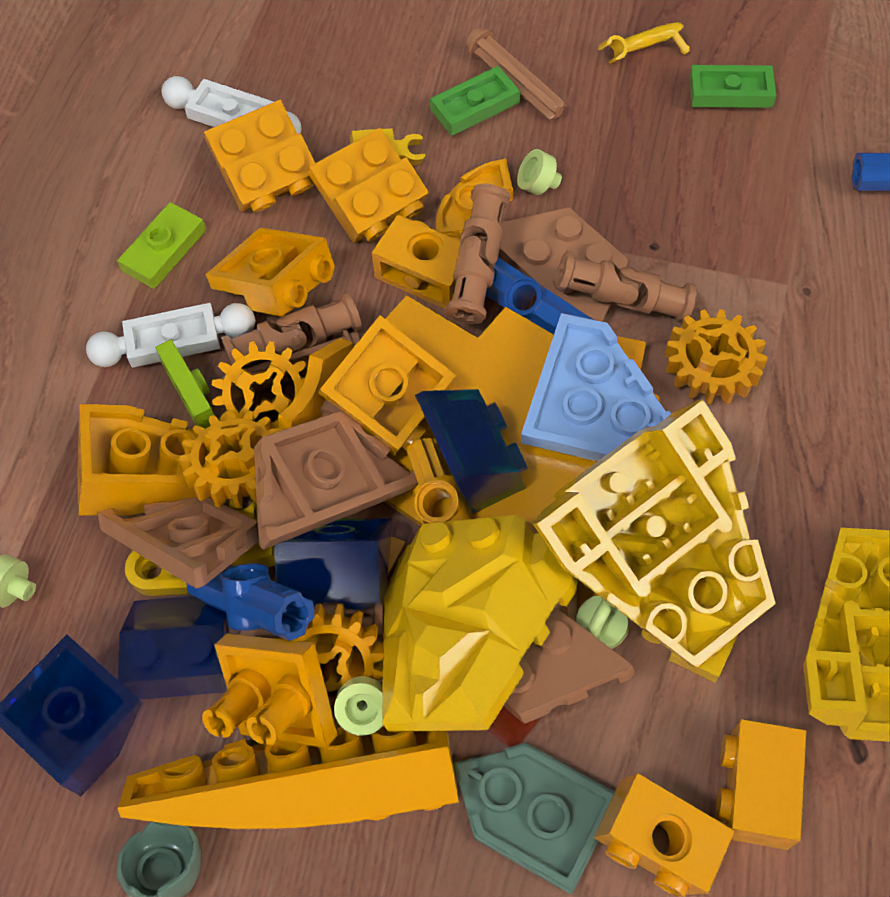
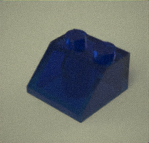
(473, 445)
(338, 562)
(171, 648)
(70, 716)

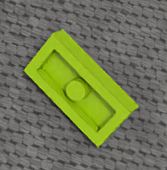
(161, 245)
(188, 384)

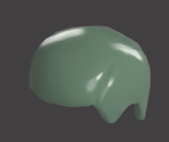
(160, 861)

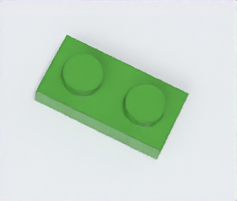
(732, 86)
(474, 100)

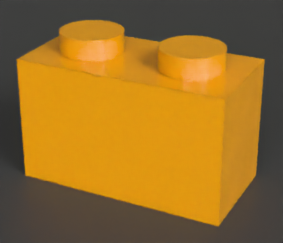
(763, 784)

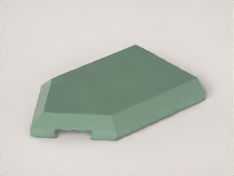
(534, 811)

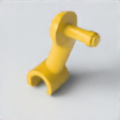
(645, 39)

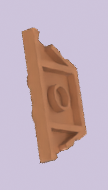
(540, 240)
(321, 475)
(185, 536)
(563, 669)

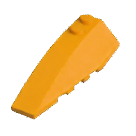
(298, 782)

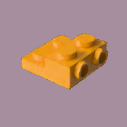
(261, 157)
(369, 186)
(274, 270)
(380, 384)

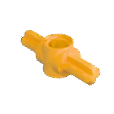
(434, 484)

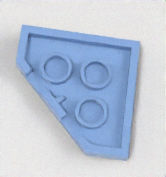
(588, 393)

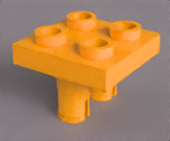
(271, 692)

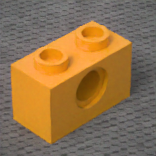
(401, 262)
(695, 838)

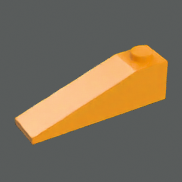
(128, 460)

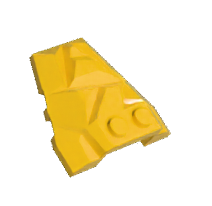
(665, 535)
(462, 619)
(851, 639)

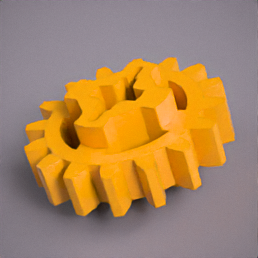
(715, 356)
(244, 378)
(228, 455)
(339, 634)

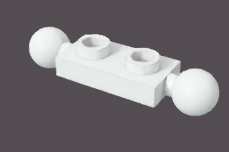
(213, 102)
(190, 328)

